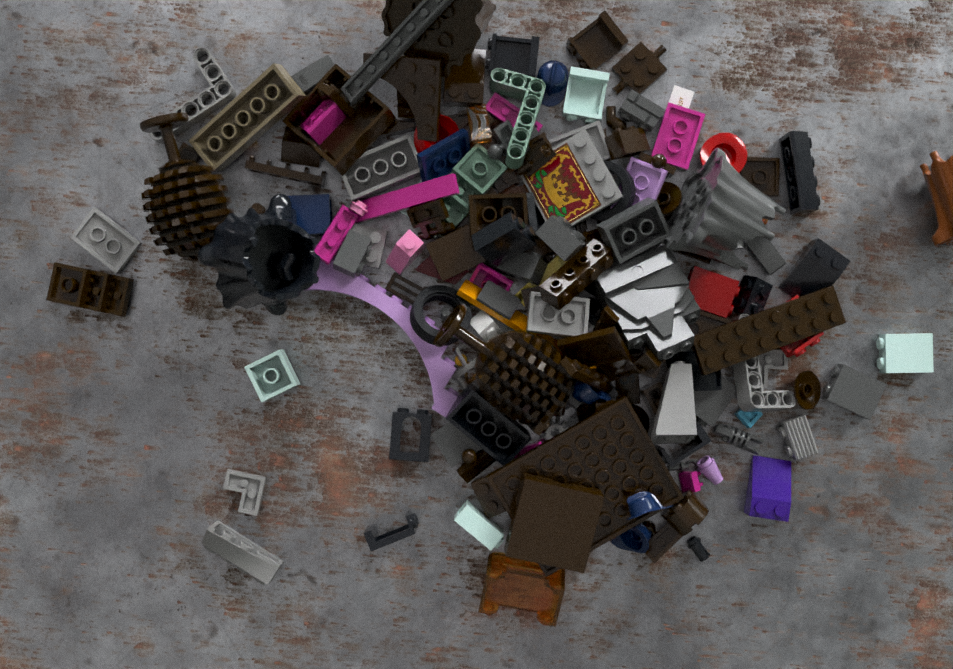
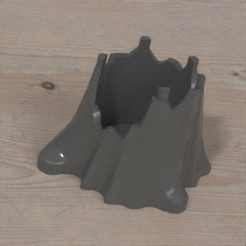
(719, 213)

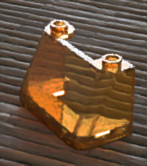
(522, 587)

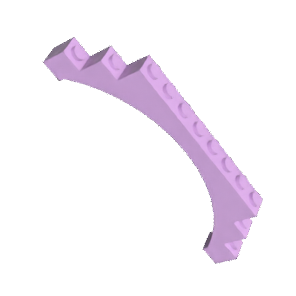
(439, 369)

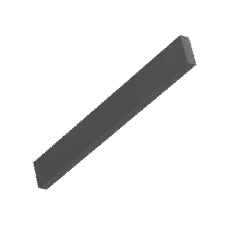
(393, 48)

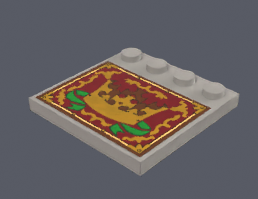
(573, 182)

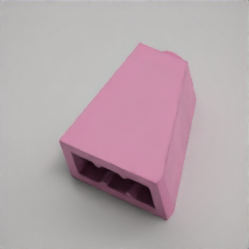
(405, 252)

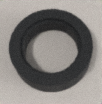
(628, 192)
(434, 293)

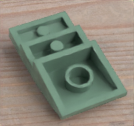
(474, 176)

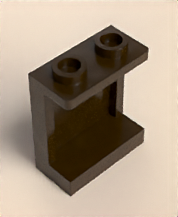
(597, 42)

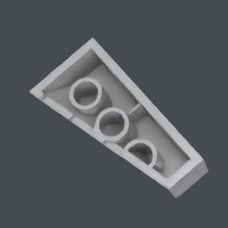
(241, 552)

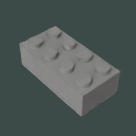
(382, 168)

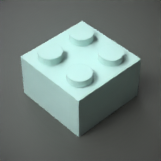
(272, 375)

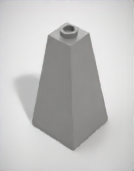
(676, 408)

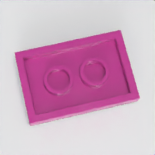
(678, 135)

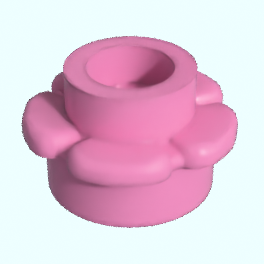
(358, 207)

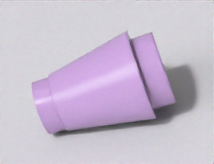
(709, 469)

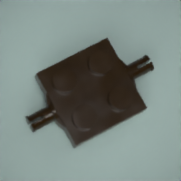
(639, 69)

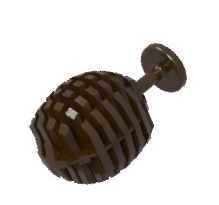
(184, 196)
(514, 370)

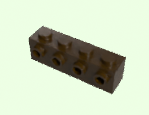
(576, 274)

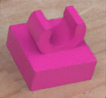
(690, 481)

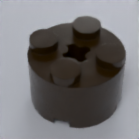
(685, 513)

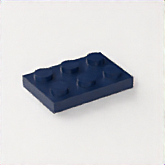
(443, 156)

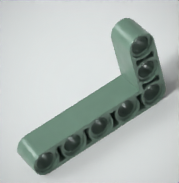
(525, 92)

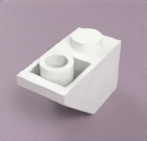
(485, 326)

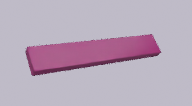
(409, 197)

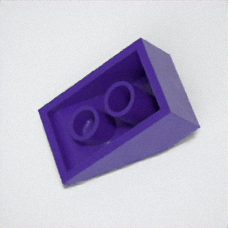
(769, 489)

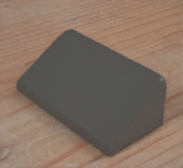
(498, 299)

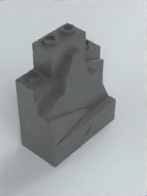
(651, 301)

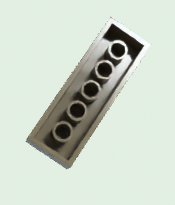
(247, 117)

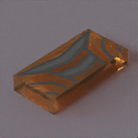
(479, 124)

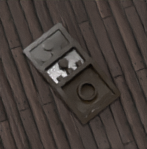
(89, 289)

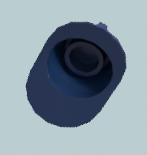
(555, 77)
(588, 394)
(642, 503)
(634, 539)

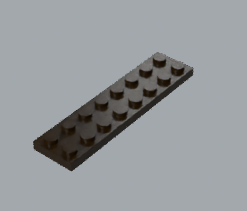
(767, 330)

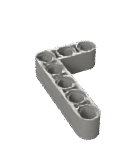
(213, 91)
(750, 388)

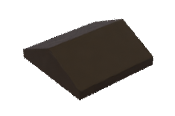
(297, 152)

